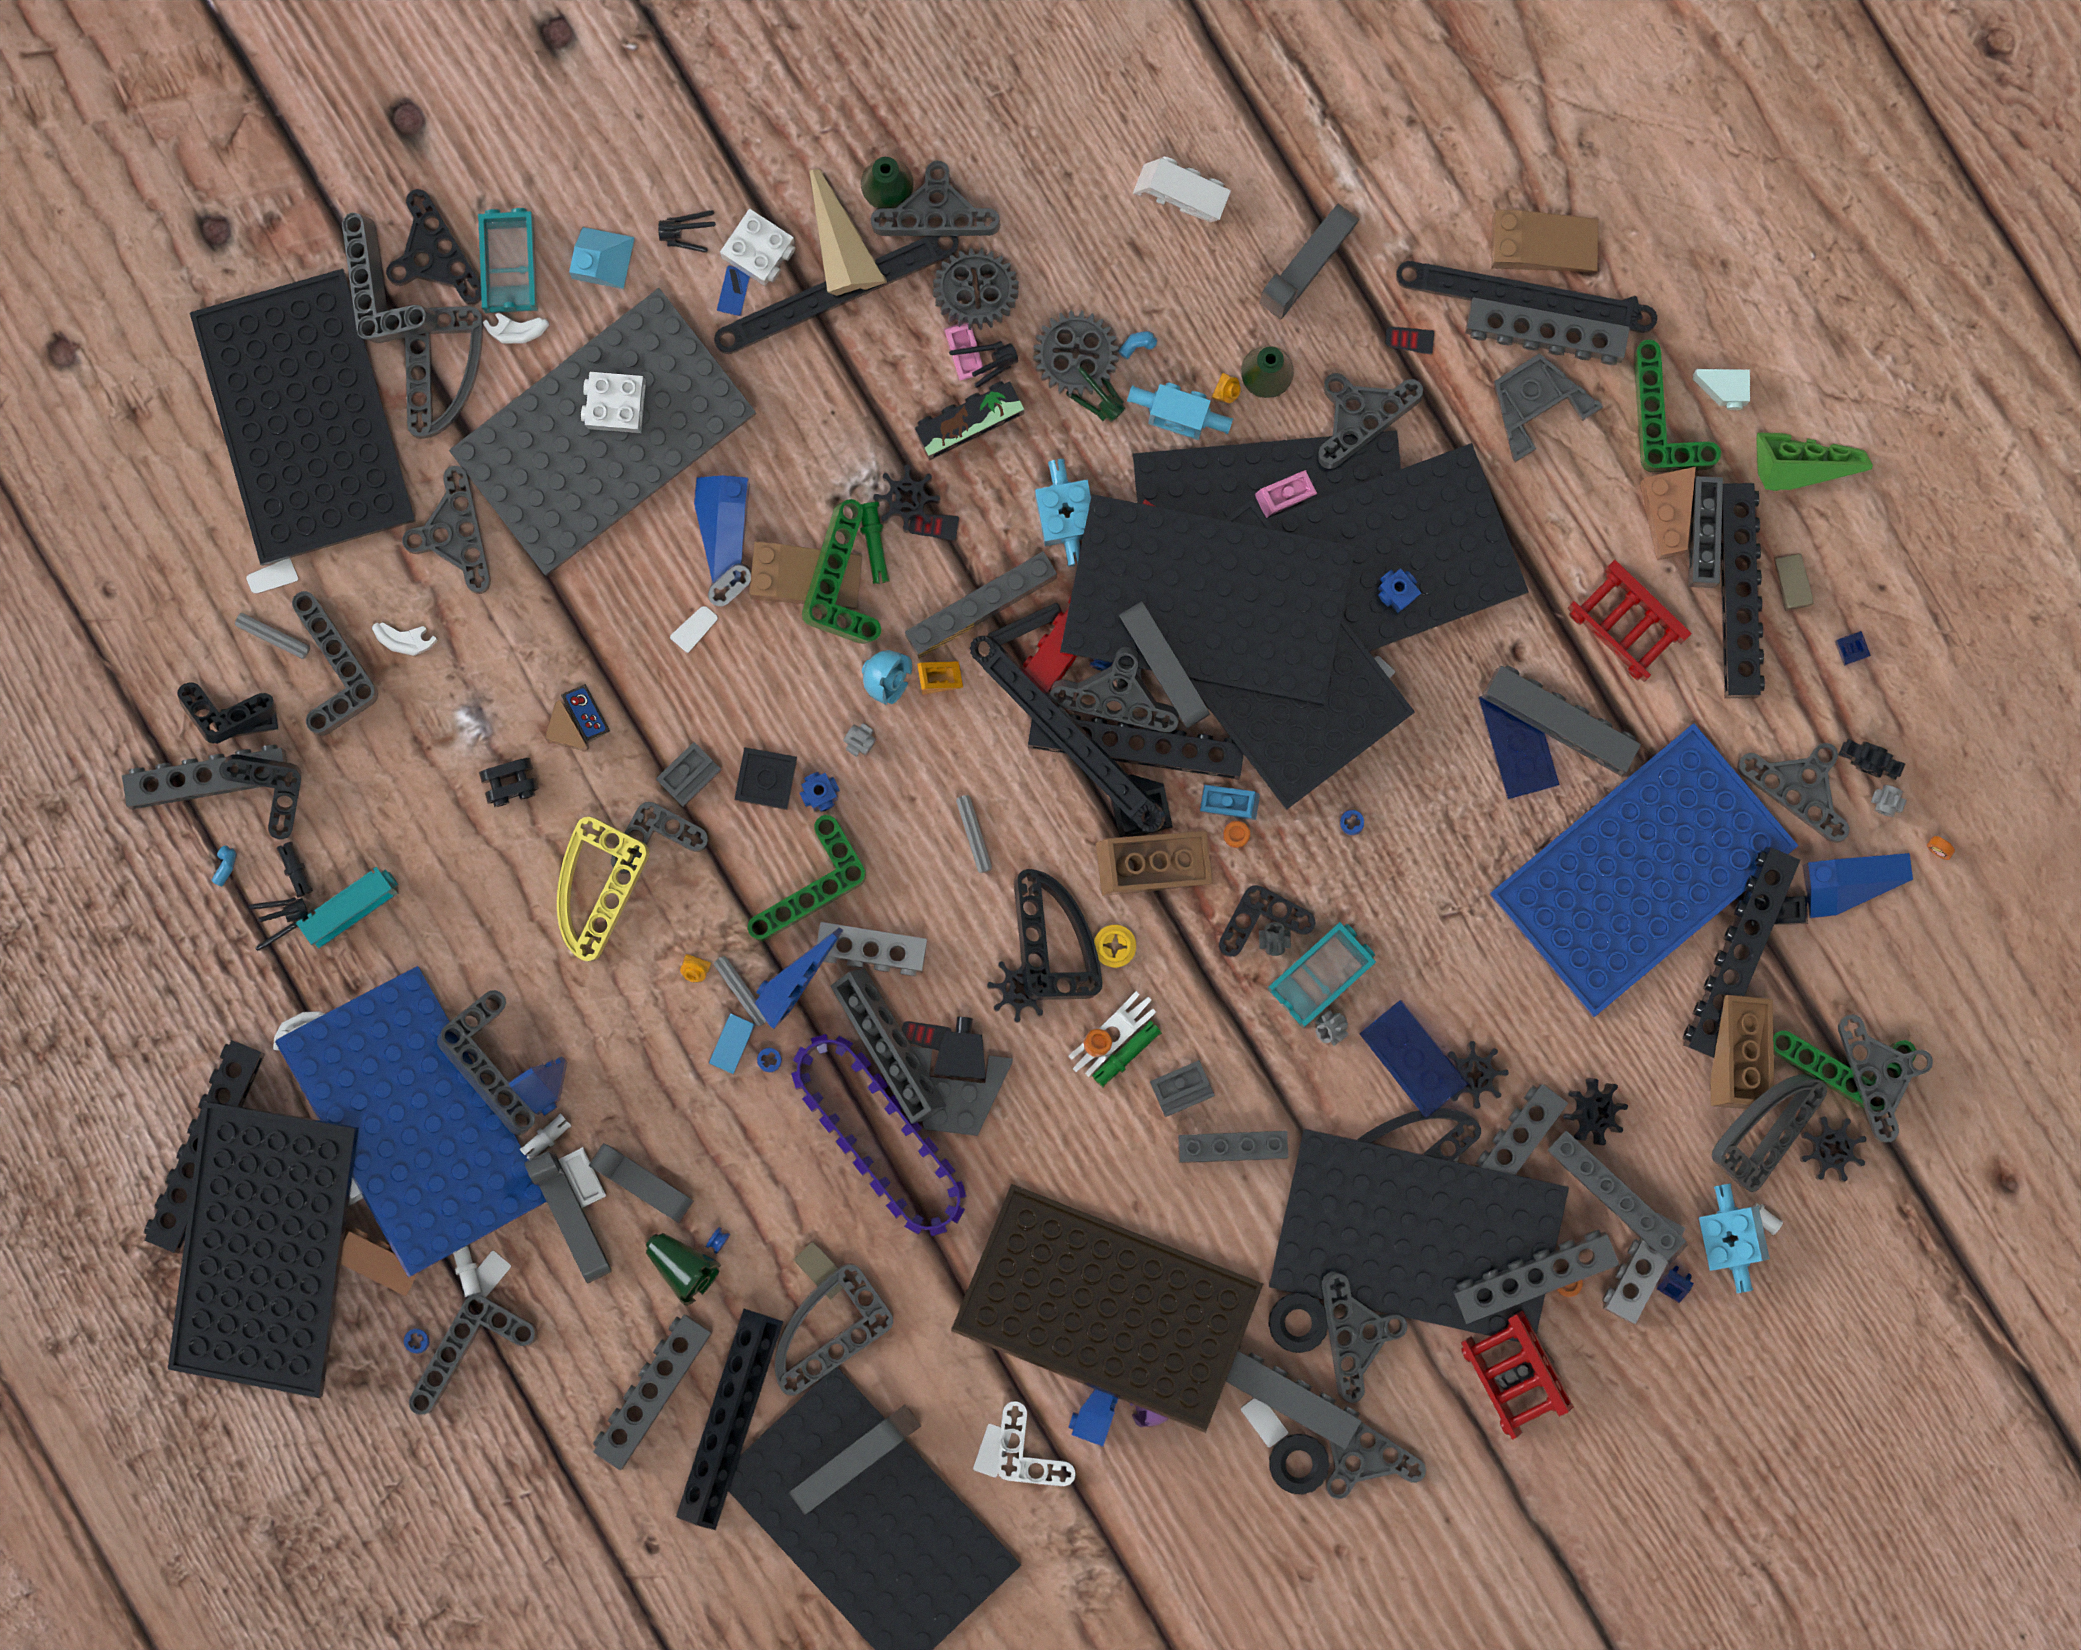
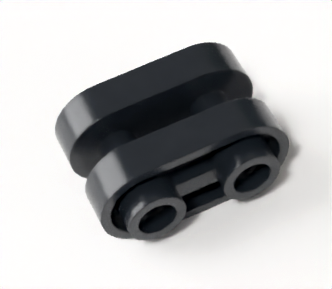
(500, 795)

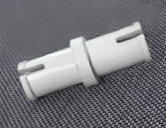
(545, 1137)
(466, 1271)

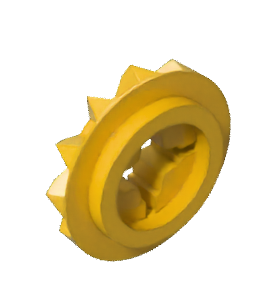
(1125, 938)

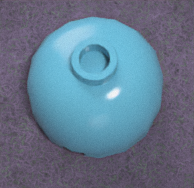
(885, 675)

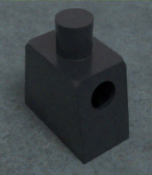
(961, 1052)

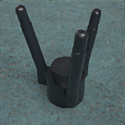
(672, 229)
(1002, 359)
(293, 911)

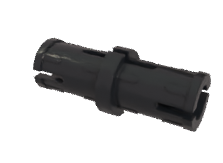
(294, 869)

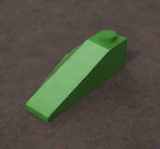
(1796, 464)

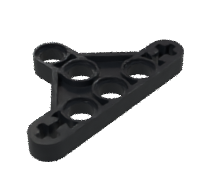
(439, 265)

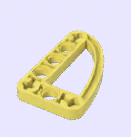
(623, 892)

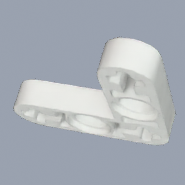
(1023, 1463)

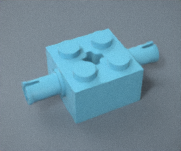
(1179, 410)
(1051, 501)
(1731, 1221)

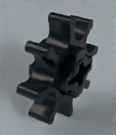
(915, 489)
(1871, 759)
(1010, 997)
(1486, 1074)
(1595, 1111)
(1840, 1138)

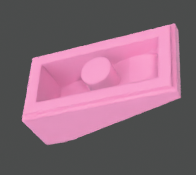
(963, 338)
(1285, 493)

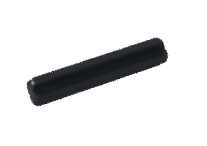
(1026, 624)

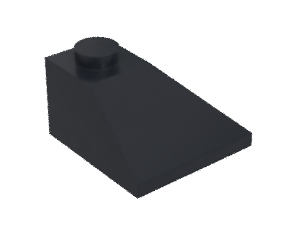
(1128, 827)

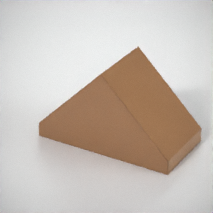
(563, 730)

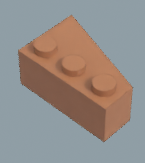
(1668, 510)
(374, 1261)

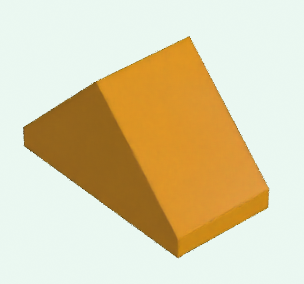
(939, 676)

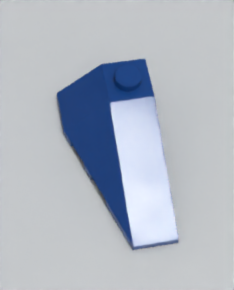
(722, 516)
(1848, 882)
(785, 989)
(541, 1086)
(1094, 1418)

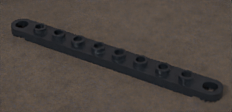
(1468, 284)
(818, 300)
(1067, 733)

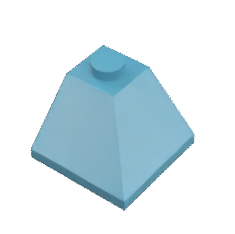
(601, 258)

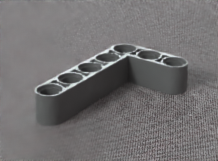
(374, 288)
(1286, 288)
(338, 663)
(1164, 664)
(482, 1064)
(549, 1175)
(461, 1346)
(855, 1459)

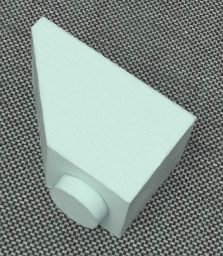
(1725, 386)

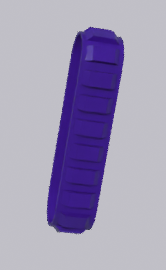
(829, 1122)

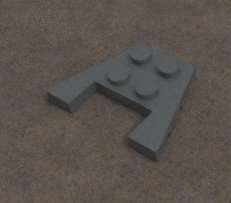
(1532, 391)
(965, 1101)

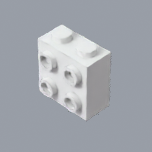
(758, 248)
(614, 402)

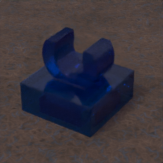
(1852, 648)
(1675, 1285)

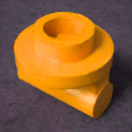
(1227, 389)
(694, 968)

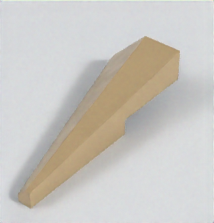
(843, 252)

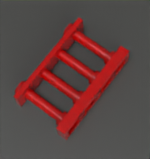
(1654, 614)
(1531, 1353)

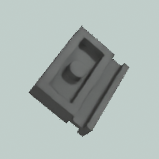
(688, 774)
(1182, 1088)

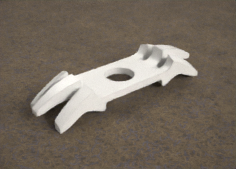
(1124, 1023)

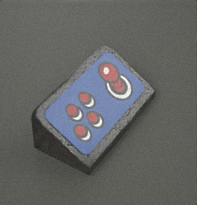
(585, 713)

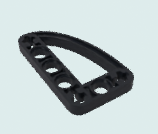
(1046, 979)
(1441, 1113)

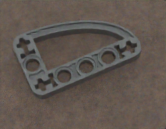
(424, 360)
(1748, 1175)
(843, 1338)

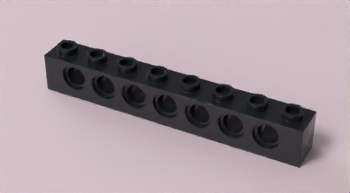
(1734, 683)
(1229, 767)
(1754, 944)
(239, 1087)
(729, 1419)

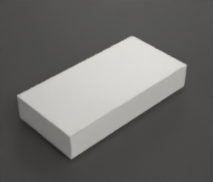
(582, 1177)

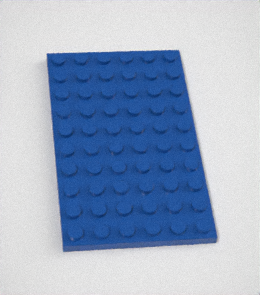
(1641, 870)
(427, 1143)

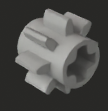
(859, 739)
(1888, 800)
(1331, 1028)

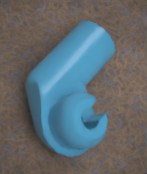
(1135, 340)
(226, 867)

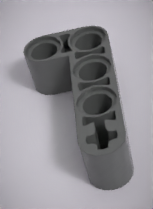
(641, 1182)

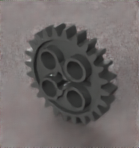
(1000, 286)
(1079, 329)

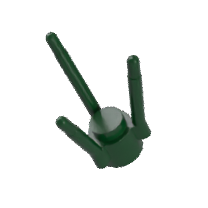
(1111, 405)

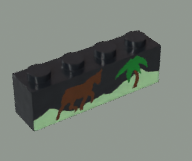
(968, 420)

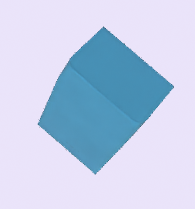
(1230, 802)
(732, 1043)

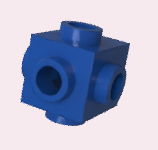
(1405, 582)
(819, 802)

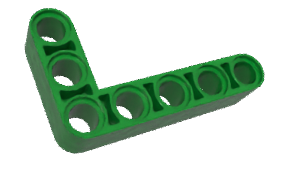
(1658, 420)
(834, 578)
(816, 888)
(1841, 1071)

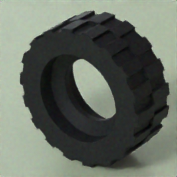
(1293, 1343)
(1304, 1443)

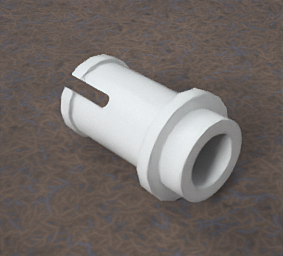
(1769, 1221)

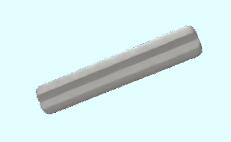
(272, 636)
(974, 834)
(739, 989)

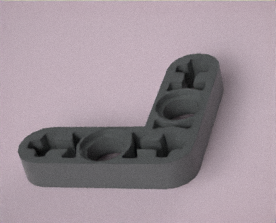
(658, 825)

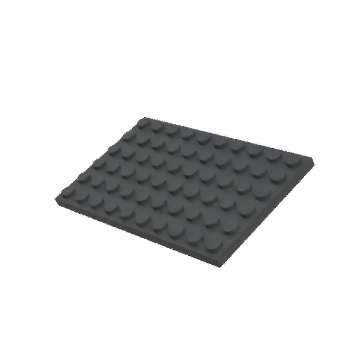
(571, 483)

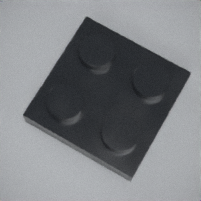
(765, 778)

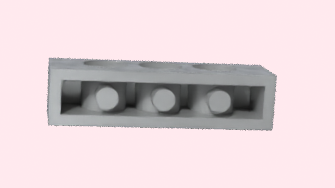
(913, 946)
(1614, 1298)

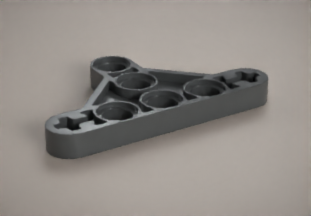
(923, 210)
(1372, 405)
(456, 545)
(1130, 697)
(1811, 795)
(1885, 1087)
(1359, 1348)
(1371, 1462)

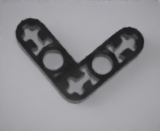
(223, 721)
(281, 786)
(1255, 911)

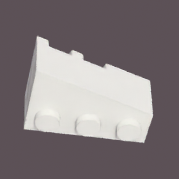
(1183, 189)

